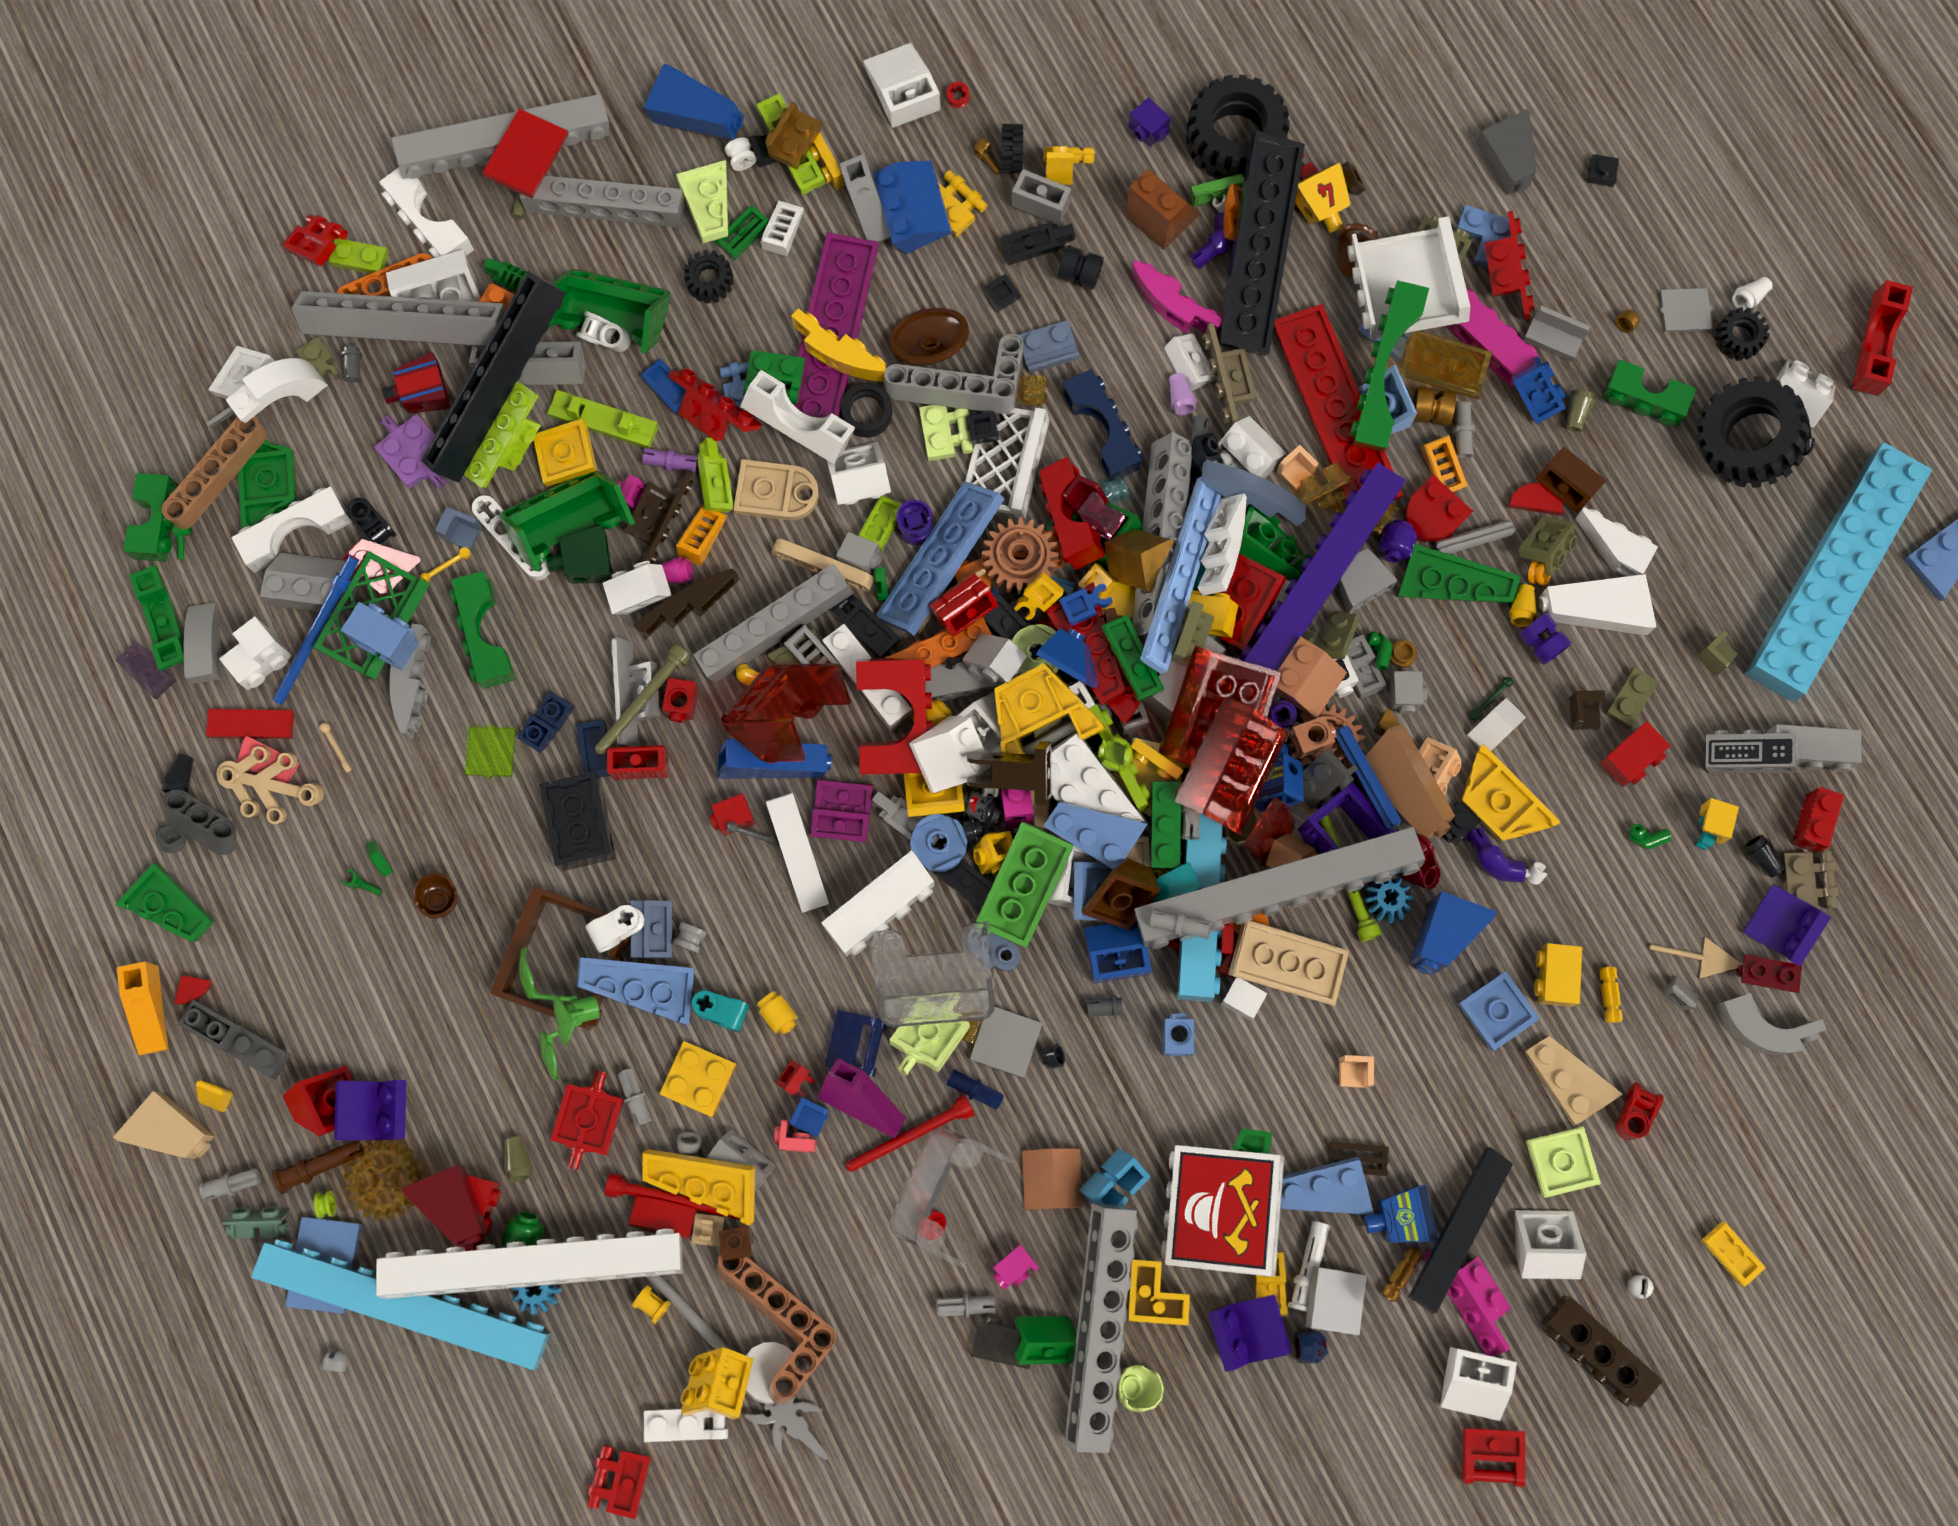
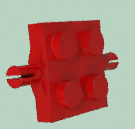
(587, 1120)

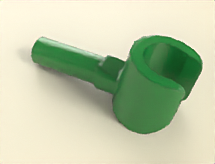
(179, 534)
(357, 882)

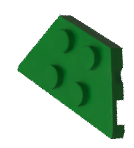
(266, 483)

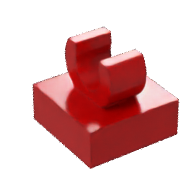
(793, 1077)

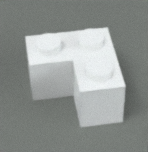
(255, 655)

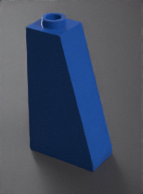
(691, 106)
(738, 763)

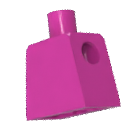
(1016, 804)

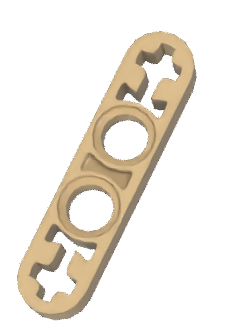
(817, 562)

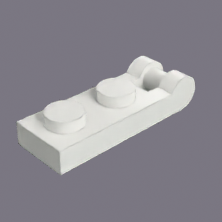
(674, 1426)

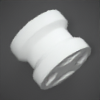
(740, 154)

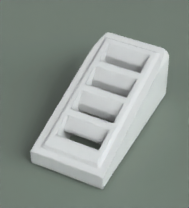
(778, 246)

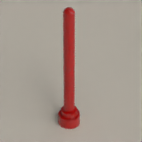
(959, 1110)
(619, 1186)

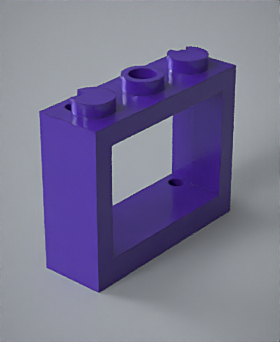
(1358, 809)

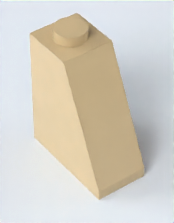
(165, 1128)

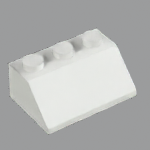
(438, 278)

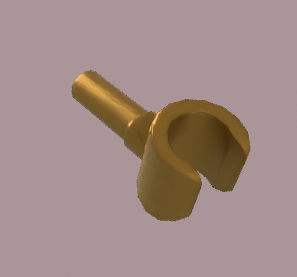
(981, 152)

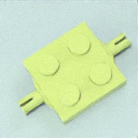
(928, 1043)

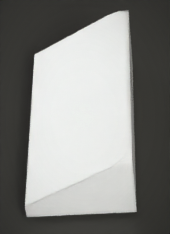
(1190, 360)

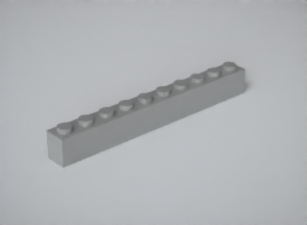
(1289, 885)

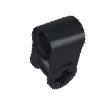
(372, 525)

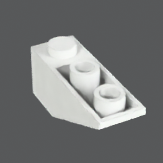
(1620, 548)

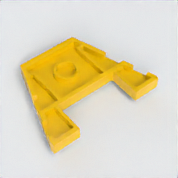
(1036, 701)

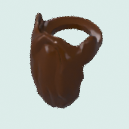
(1345, 240)

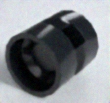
(1080, 267)

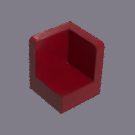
(1080, 491)

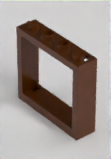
(521, 939)

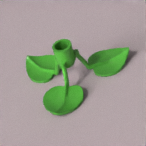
(567, 1016)

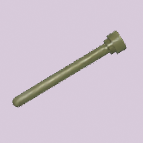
(676, 658)

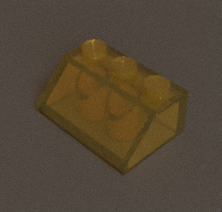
(1445, 363)

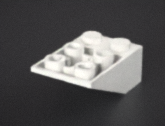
(903, 84)

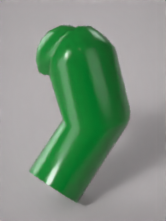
(1647, 840)

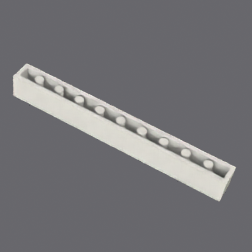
(529, 1265)

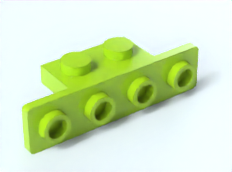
(506, 438)

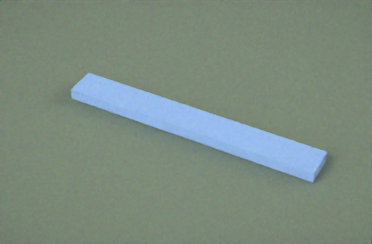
(1180, 578)

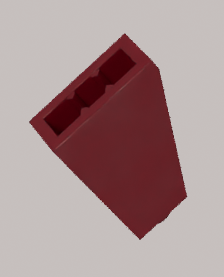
(450, 1205)

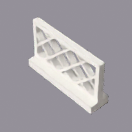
(1028, 459)

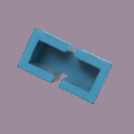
(1119, 1170)

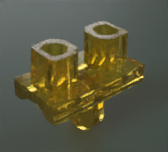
(1313, 490)

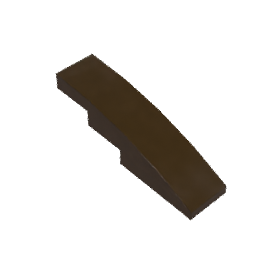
(696, 597)

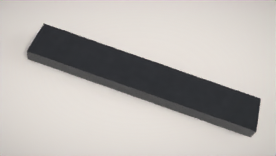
(1460, 1230)

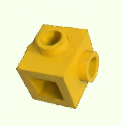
(992, 851)

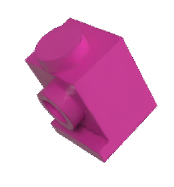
(1014, 1268)

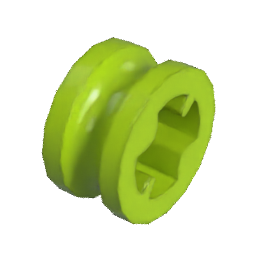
(325, 1204)

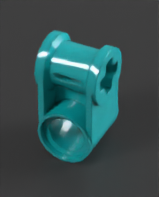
(724, 1012)

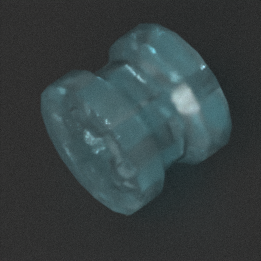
(1116, 490)

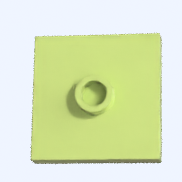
(1563, 1162)

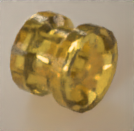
(1033, 390)

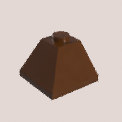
(1123, 890)

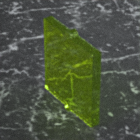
(490, 751)

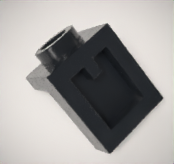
(1461, 824)

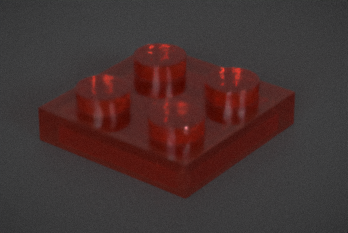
(1272, 825)

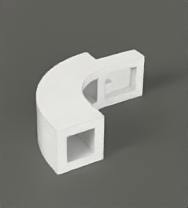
(274, 382)

